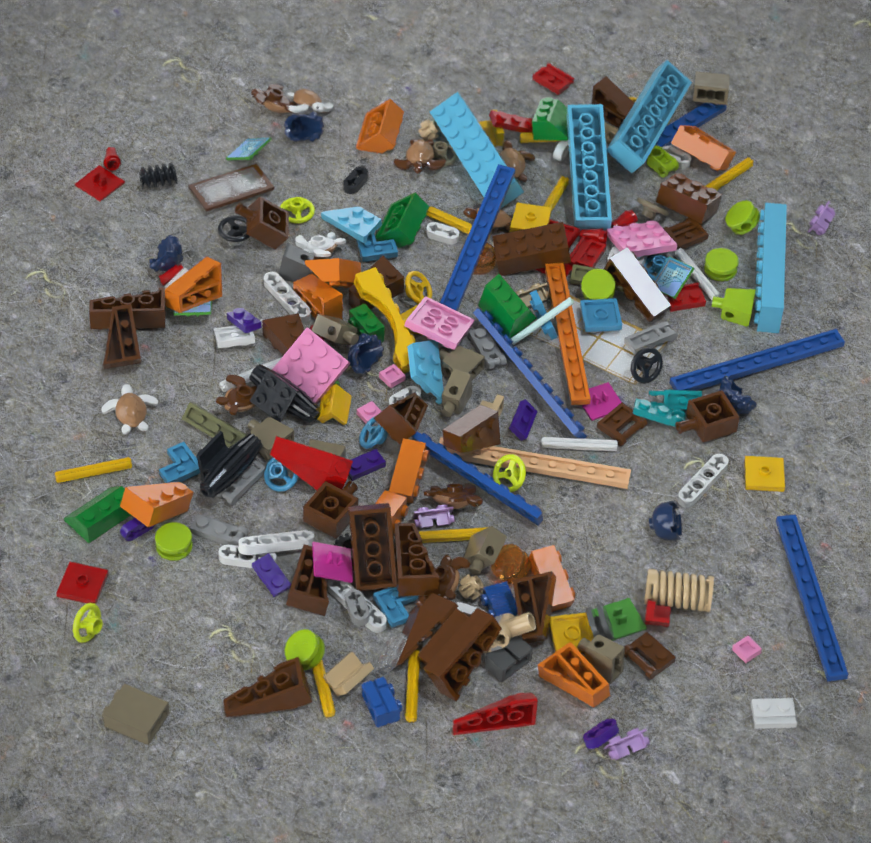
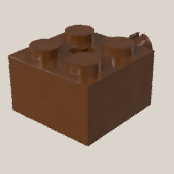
(265, 222)
(710, 417)
(329, 508)

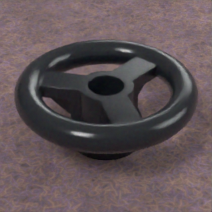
(236, 231)
(645, 364)

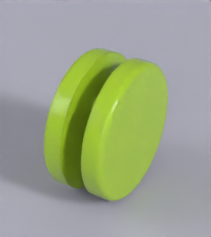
(742, 217)
(721, 264)
(598, 285)
(173, 541)
(307, 647)

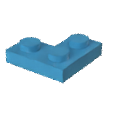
(375, 250)
(537, 305)
(183, 466)
(392, 605)

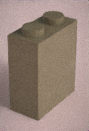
(711, 88)
(135, 714)

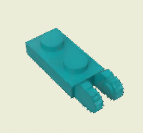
(676, 398)
(658, 412)

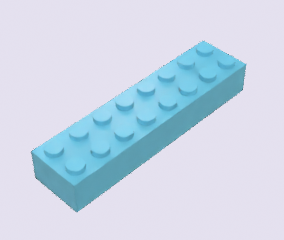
(648, 116)
(471, 144)
(588, 167)
(771, 268)

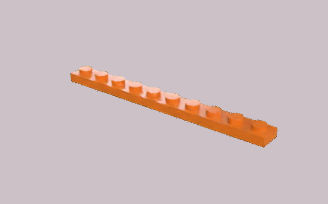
(568, 336)

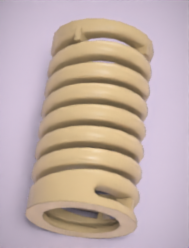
(679, 589)

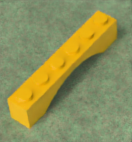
(373, 290)

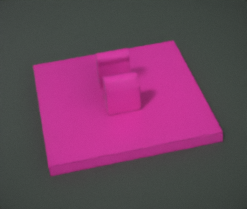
(602, 401)
(332, 562)

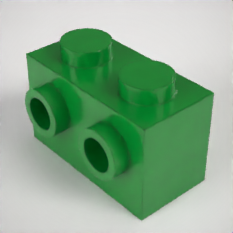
(366, 322)

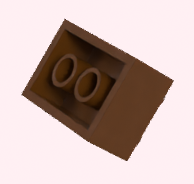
(689, 198)

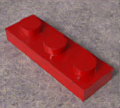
(511, 122)

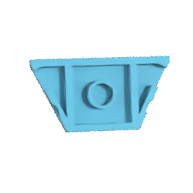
(353, 221)
(426, 367)

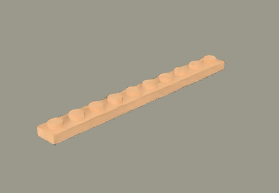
(551, 465)

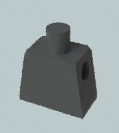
(293, 263)

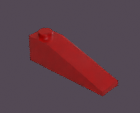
(311, 463)
(506, 713)

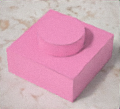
(392, 376)
(368, 411)
(747, 649)

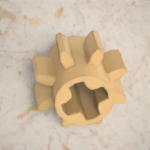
(429, 130)
(471, 587)

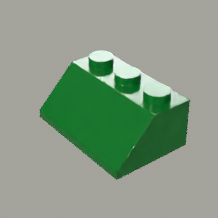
(550, 120)
(403, 220)
(505, 306)
(98, 514)

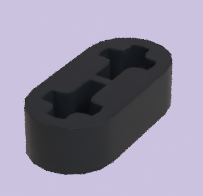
(358, 182)

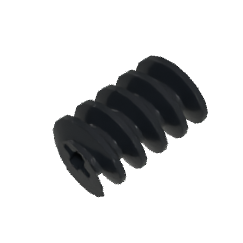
(157, 175)

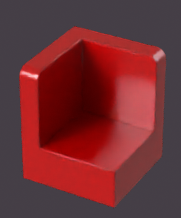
(657, 614)

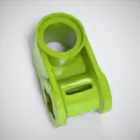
(660, 162)

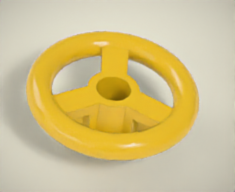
(414, 290)

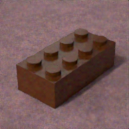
(531, 248)
(372, 546)

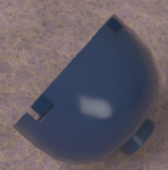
(666, 521)

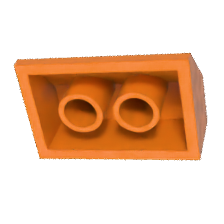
(380, 128)
(335, 271)

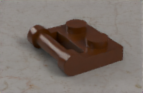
(688, 236)
(618, 419)
(652, 651)

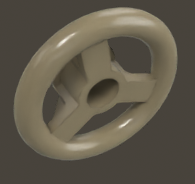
(440, 152)
(651, 209)

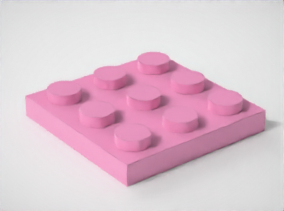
(642, 238)
(439, 323)
(312, 365)

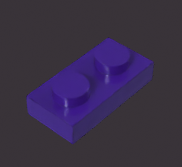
(244, 320)
(523, 419)
(366, 464)
(271, 575)

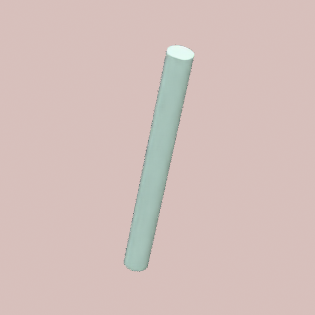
(541, 321)

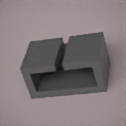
(510, 659)

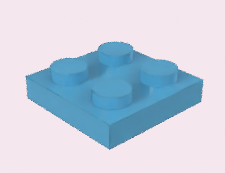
(600, 315)

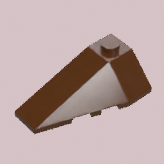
(424, 617)
(278, 691)

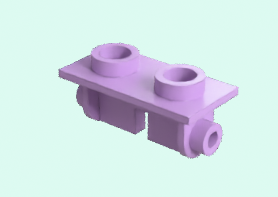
(821, 221)
(426, 516)
(634, 739)

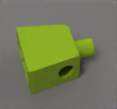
(736, 305)

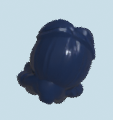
(304, 127)
(169, 254)
(365, 353)
(741, 403)

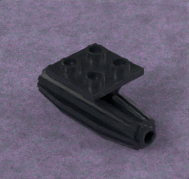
(279, 395)
(224, 465)

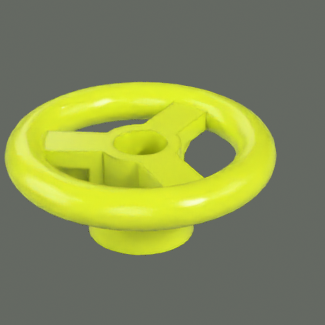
(296, 206)
(514, 474)
(92, 622)

